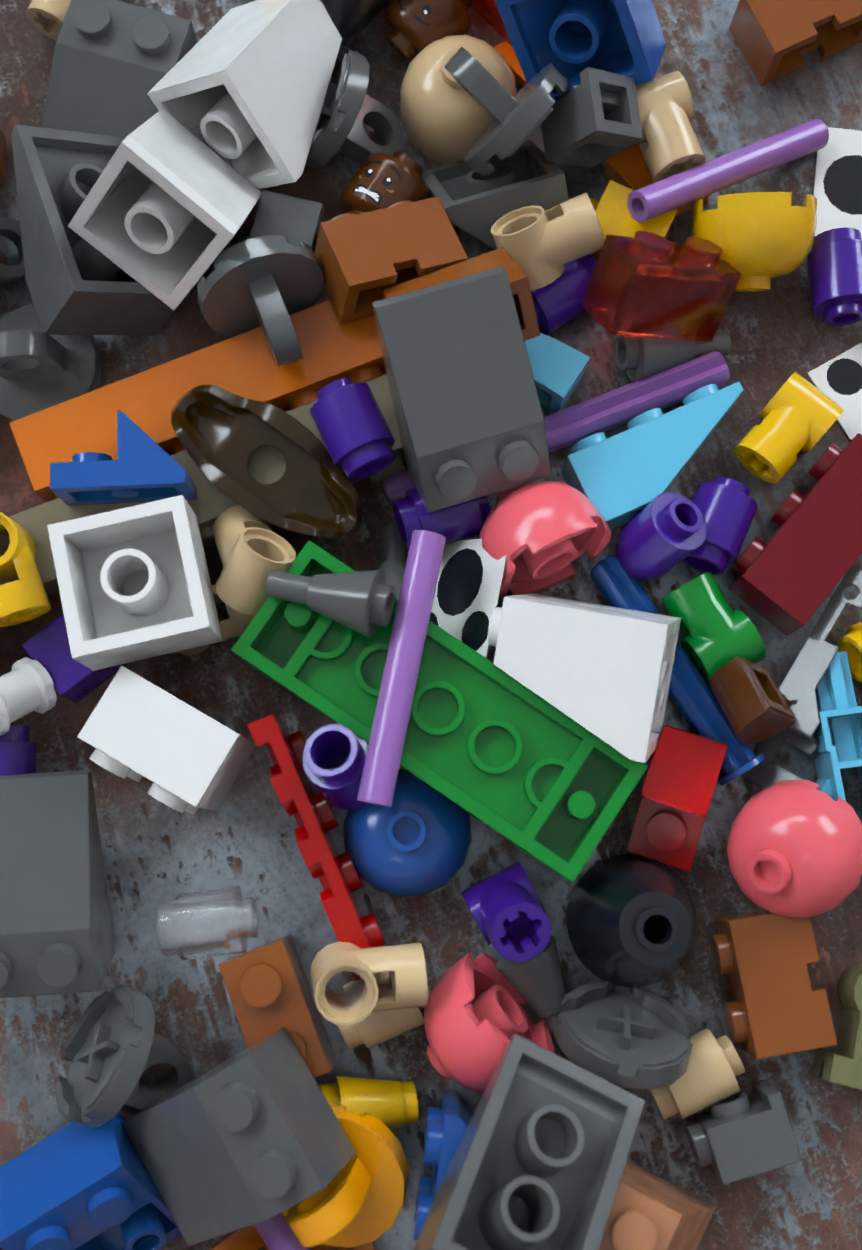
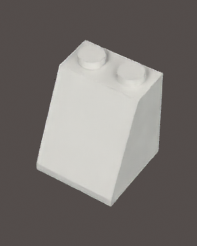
(256, 87)
(164, 208)
(591, 663)

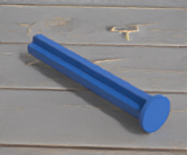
(687, 685)

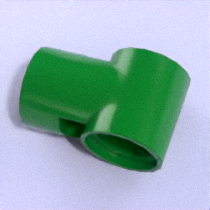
(711, 628)

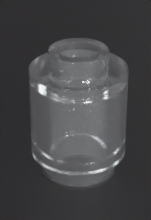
(206, 923)

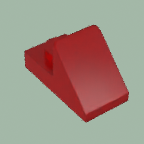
(676, 797)

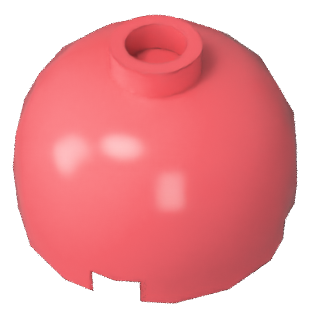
(541, 533)
(796, 849)
(472, 1019)

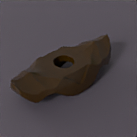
(226, 430)

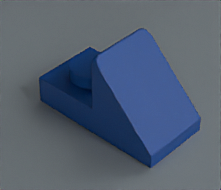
(137, 476)

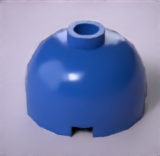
(412, 843)

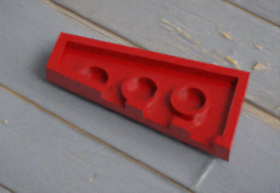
(313, 838)

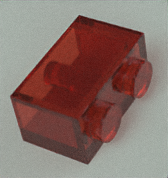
(660, 287)

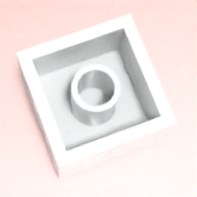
(134, 583)
(160, 737)

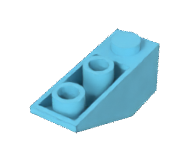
(643, 462)

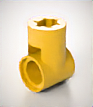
(790, 423)
(24, 597)

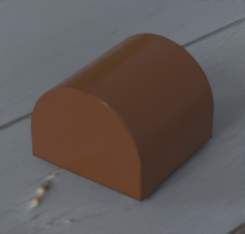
(750, 701)

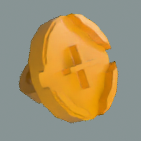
(365, 1193)

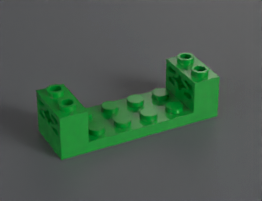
(468, 727)

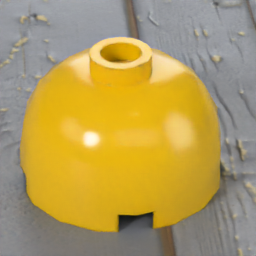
(758, 234)

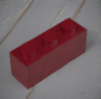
(812, 545)

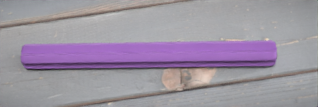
(611, 408)

